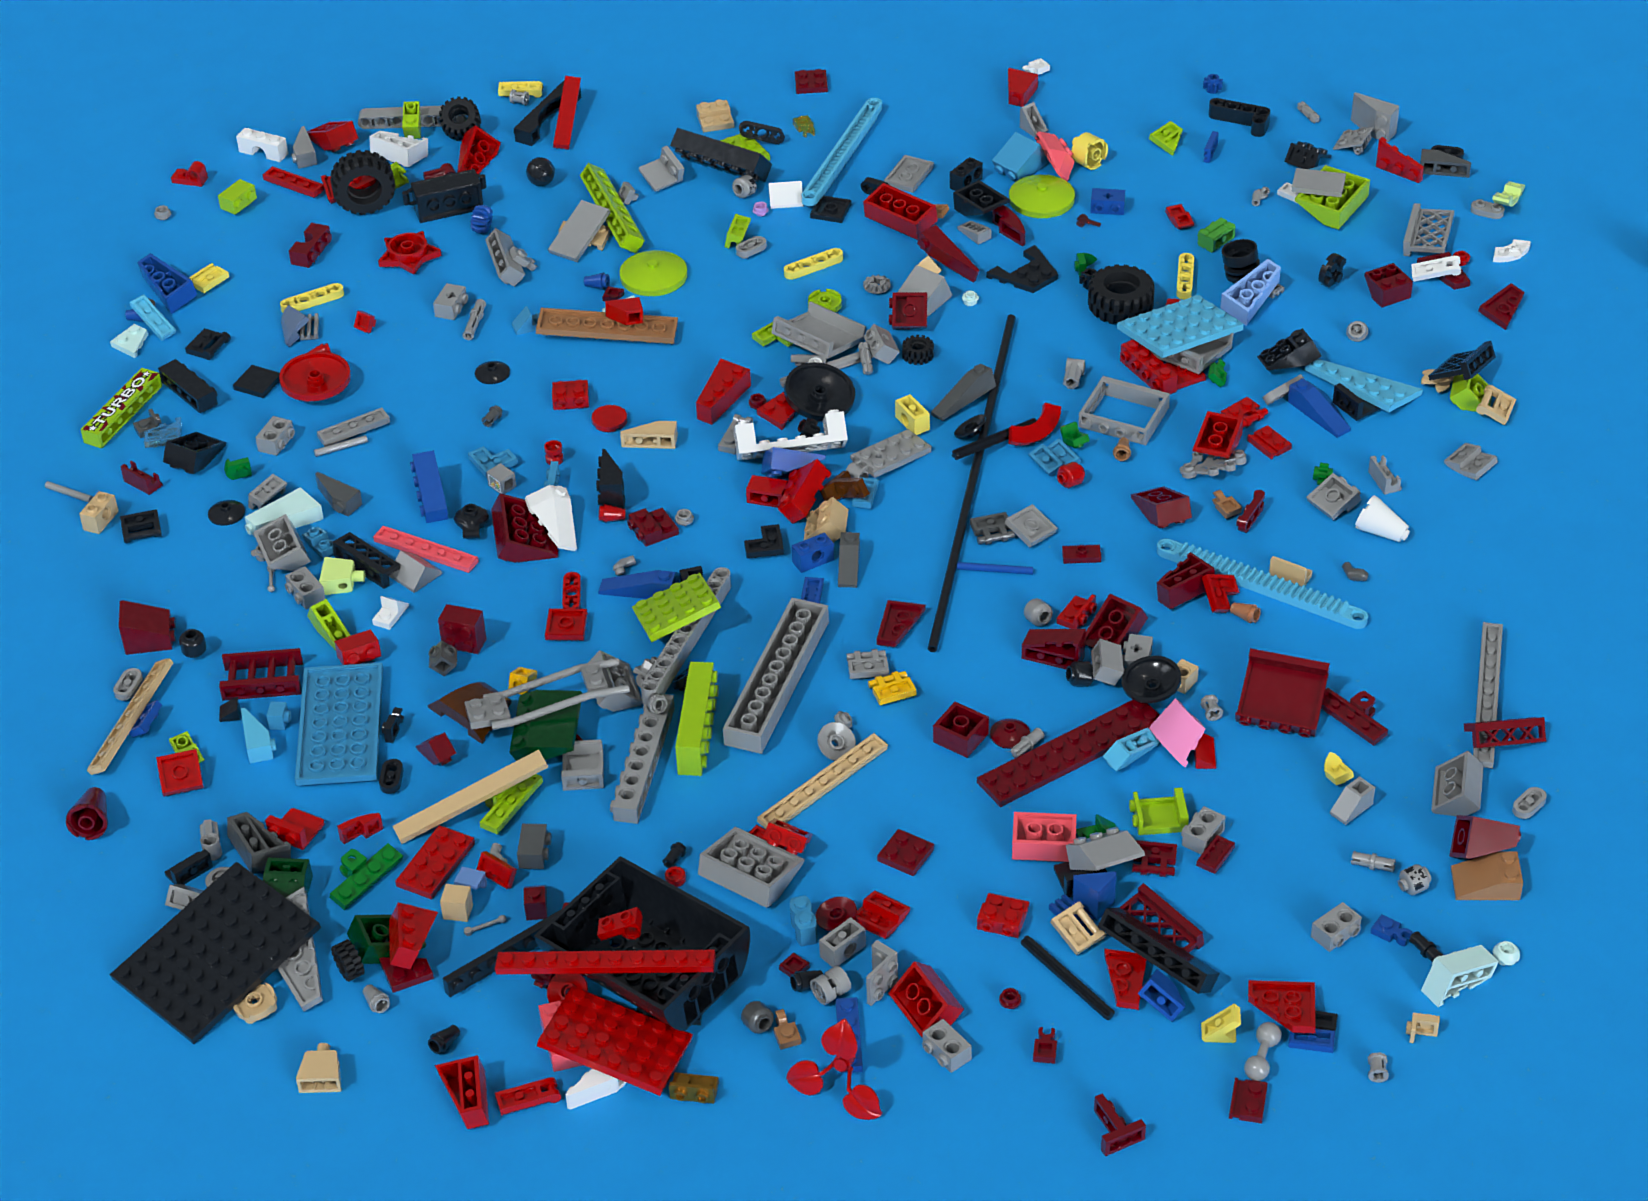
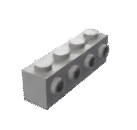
(507, 269)

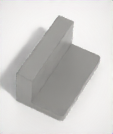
(181, 895)

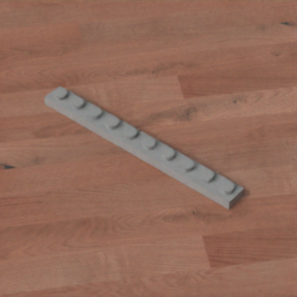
(1488, 686)

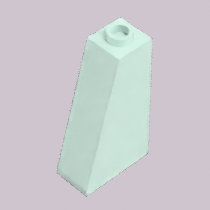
(296, 505)

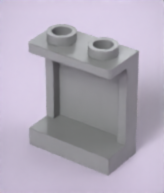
(583, 766)

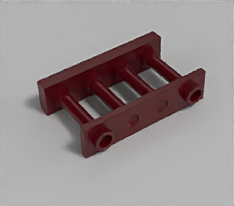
(261, 687)

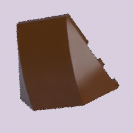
(454, 706)

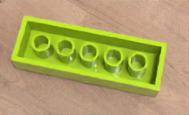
(696, 718)

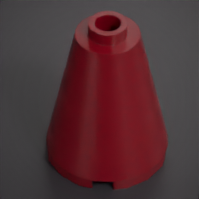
(88, 815)

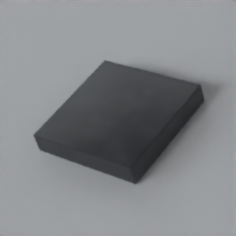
(831, 209)
(257, 381)

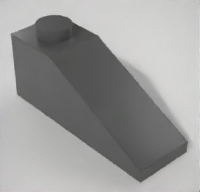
(1444, 164)
(340, 496)
(849, 559)

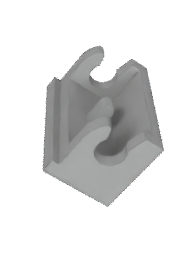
(1383, 476)
(266, 491)

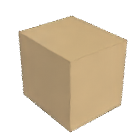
(456, 902)

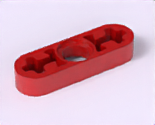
(567, 588)

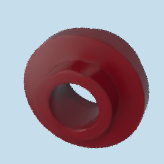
(757, 401)
(1010, 998)

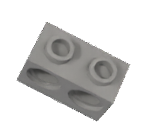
(275, 435)
(304, 587)
(1202, 829)
(1336, 927)
(947, 1046)

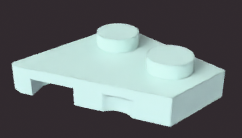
(130, 340)

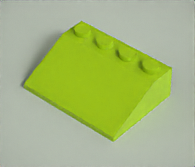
(1336, 210)

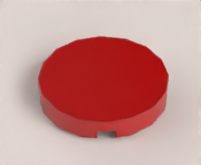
(609, 418)

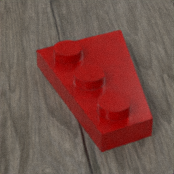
(1395, 162)
(1126, 976)

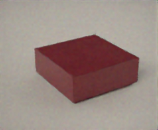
(793, 963)

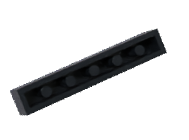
(1158, 950)

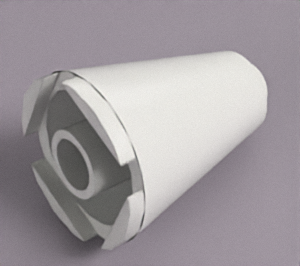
(1382, 521)

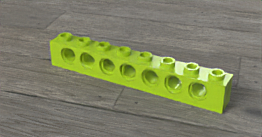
(619, 219)

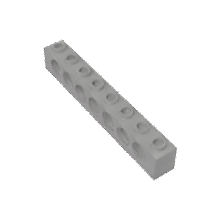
(641, 763)

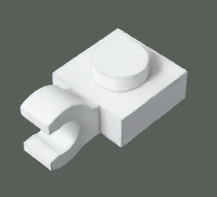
(1037, 66)

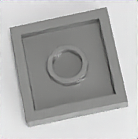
(1031, 525)

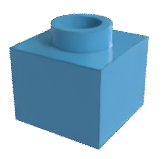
(278, 715)

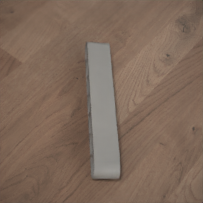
(375, 115)

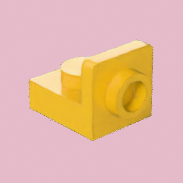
(520, 676)

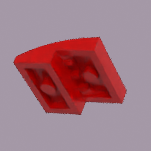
(881, 914)

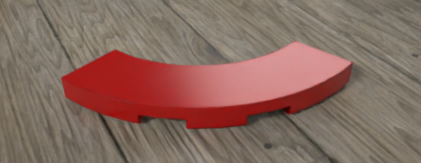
(1038, 430)

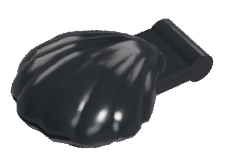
(471, 519)

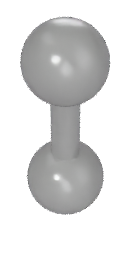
(1257, 1066)

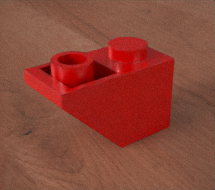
(625, 311)

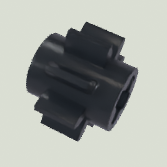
(1086, 276)
(808, 427)

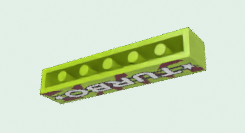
(121, 408)

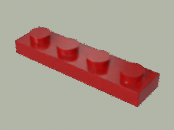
(293, 182)

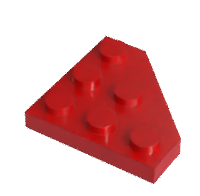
(1286, 1002)

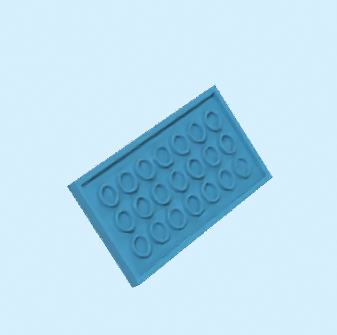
(339, 724)

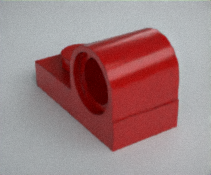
(194, 176)

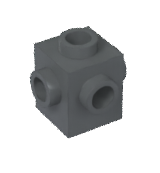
(442, 658)

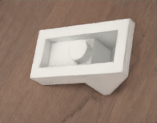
(389, 613)

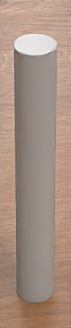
(339, 446)
(67, 491)

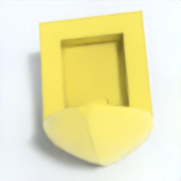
(1336, 770)

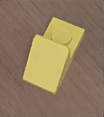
(1222, 1026)

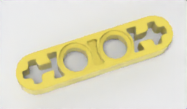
(829, 258)
(1185, 276)
(330, 292)

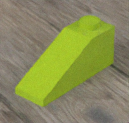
(327, 622)

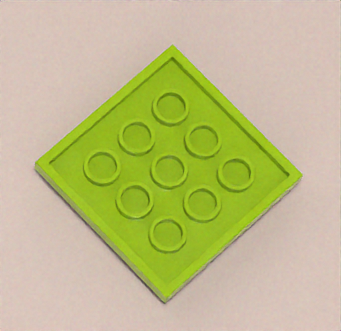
(676, 607)

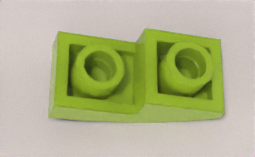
(184, 743)

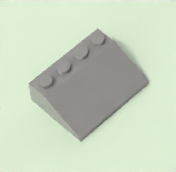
(749, 866)

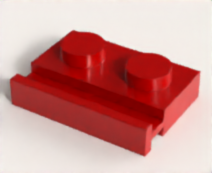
(1269, 442)

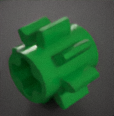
(1322, 472)

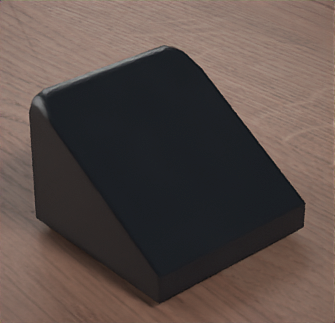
(230, 710)

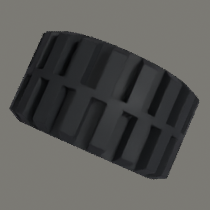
(454, 108)

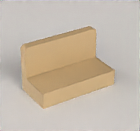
(1289, 571)

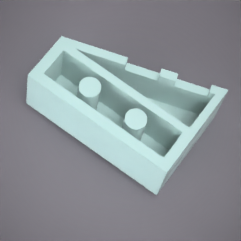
(1457, 971)

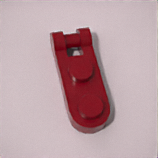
(1251, 512)

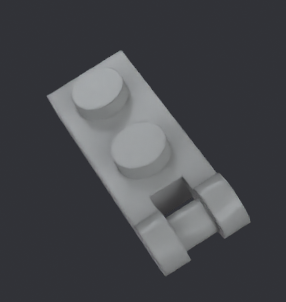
(727, 443)

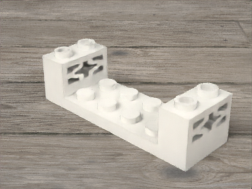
(834, 437)

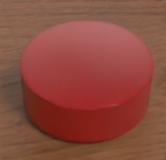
(675, 876)

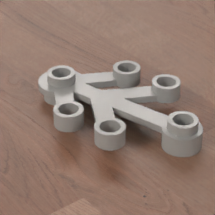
(1191, 469)

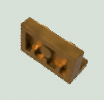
(693, 1087)

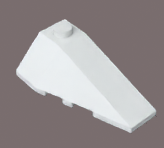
(554, 512)

